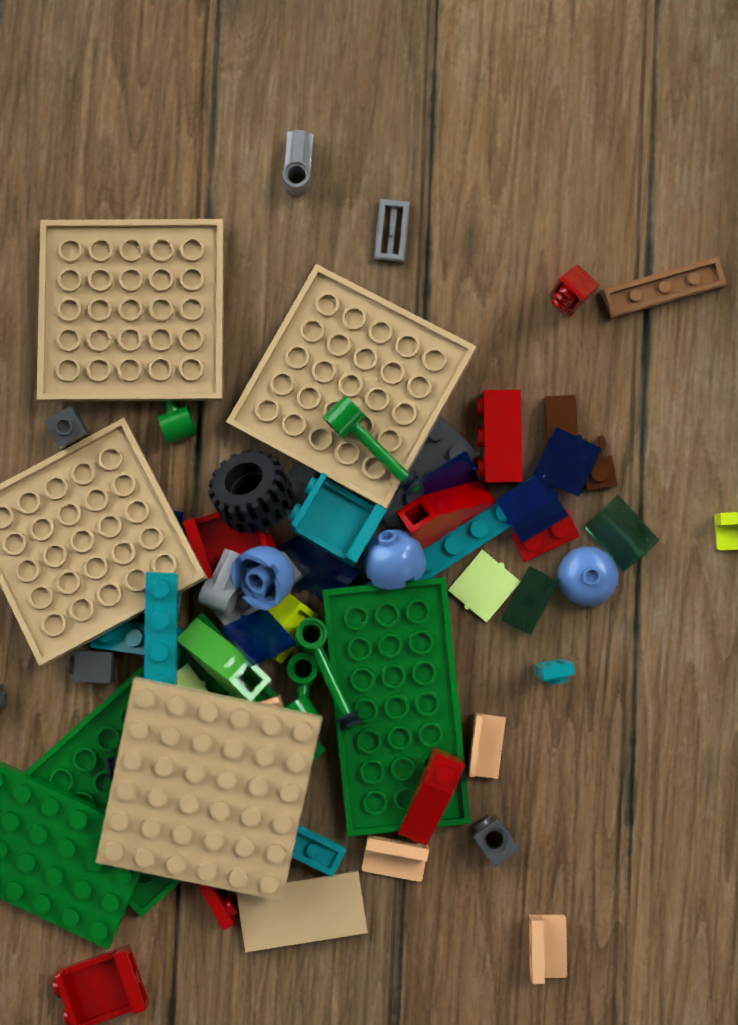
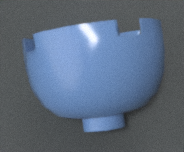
(393, 559)
(263, 576)
(587, 576)

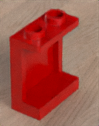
(211, 536)
(101, 988)

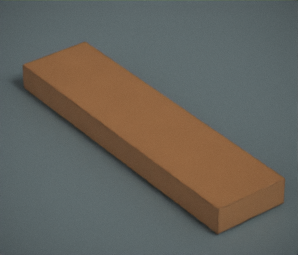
(663, 287)

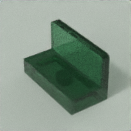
(621, 533)
(529, 600)

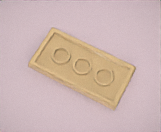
(309, 912)

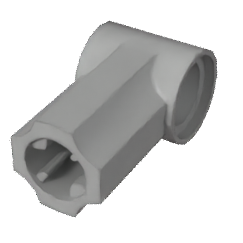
(298, 160)
(219, 590)

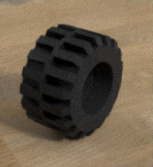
(233, 492)

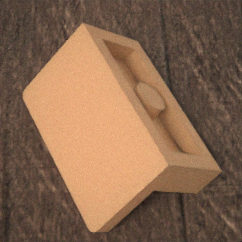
(486, 745)
(395, 857)
(547, 947)

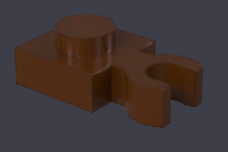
(603, 471)

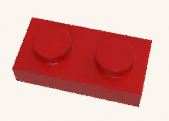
(547, 539)
(222, 907)

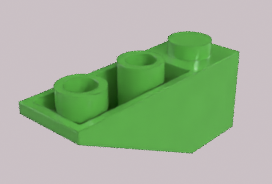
(223, 661)

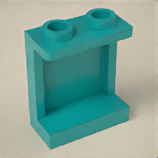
(335, 519)

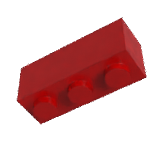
(500, 436)

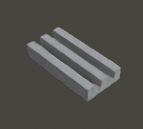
(389, 257)

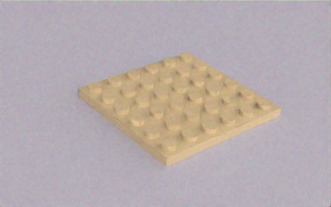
(131, 310)
(358, 347)
(83, 538)
(208, 788)

